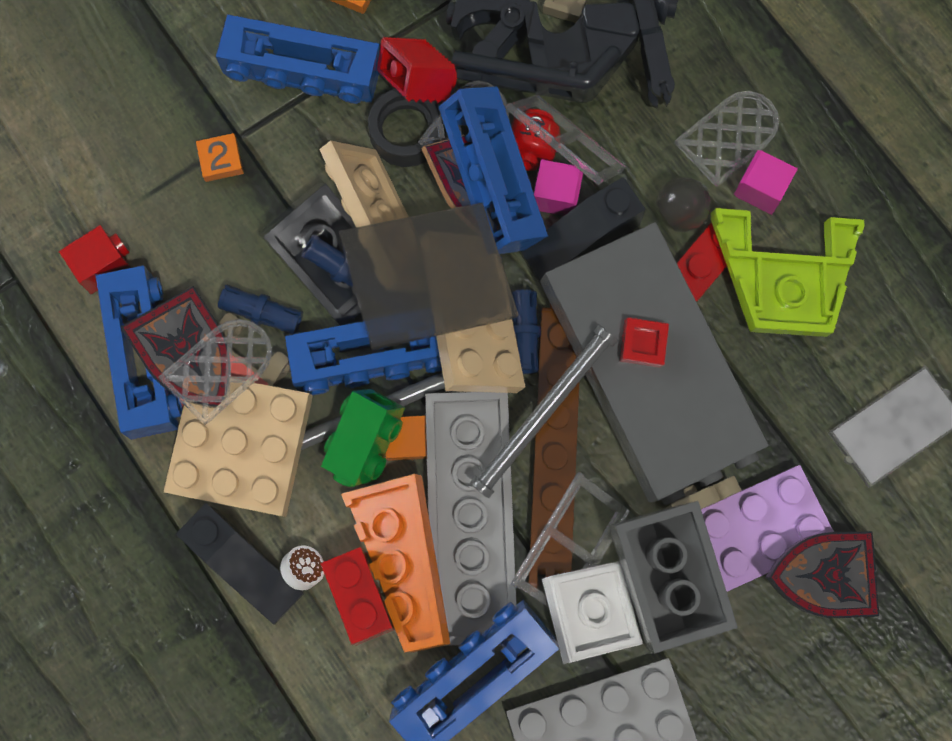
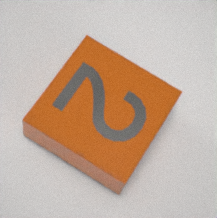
(219, 157)

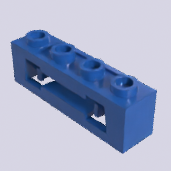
(298, 59)
(493, 166)
(314, 350)
(150, 416)
(528, 631)

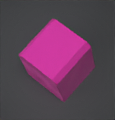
(765, 181)
(557, 187)

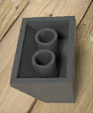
(673, 577)

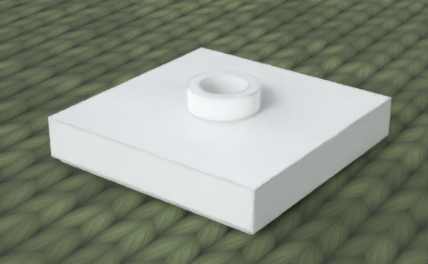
(591, 612)

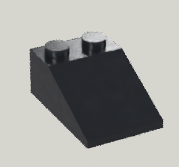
(318, 214)

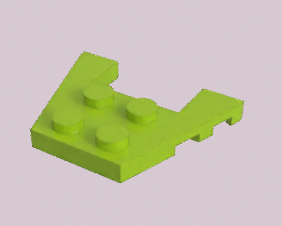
(788, 290)

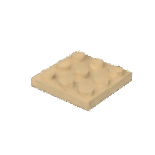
(244, 453)

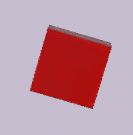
(644, 342)

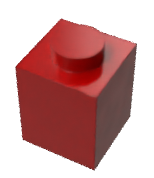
(95, 255)

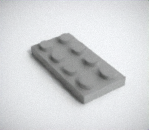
(623, 707)

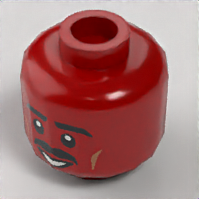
(531, 145)

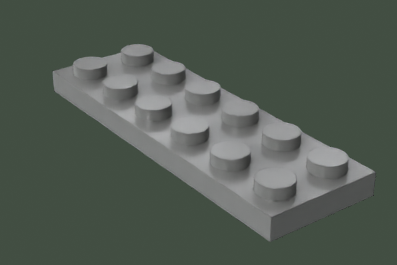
(468, 529)

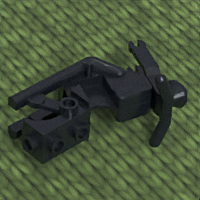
(567, 63)

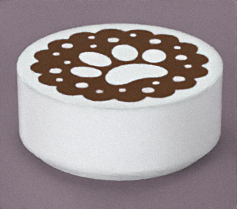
(302, 567)

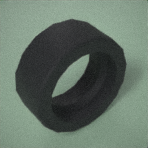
(394, 154)

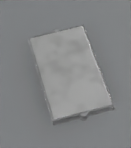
(895, 427)

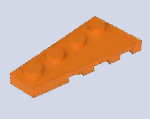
(399, 540)

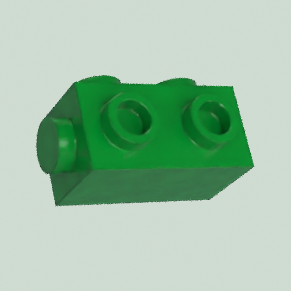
(362, 437)

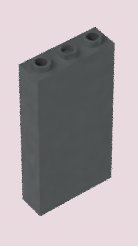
(673, 419)

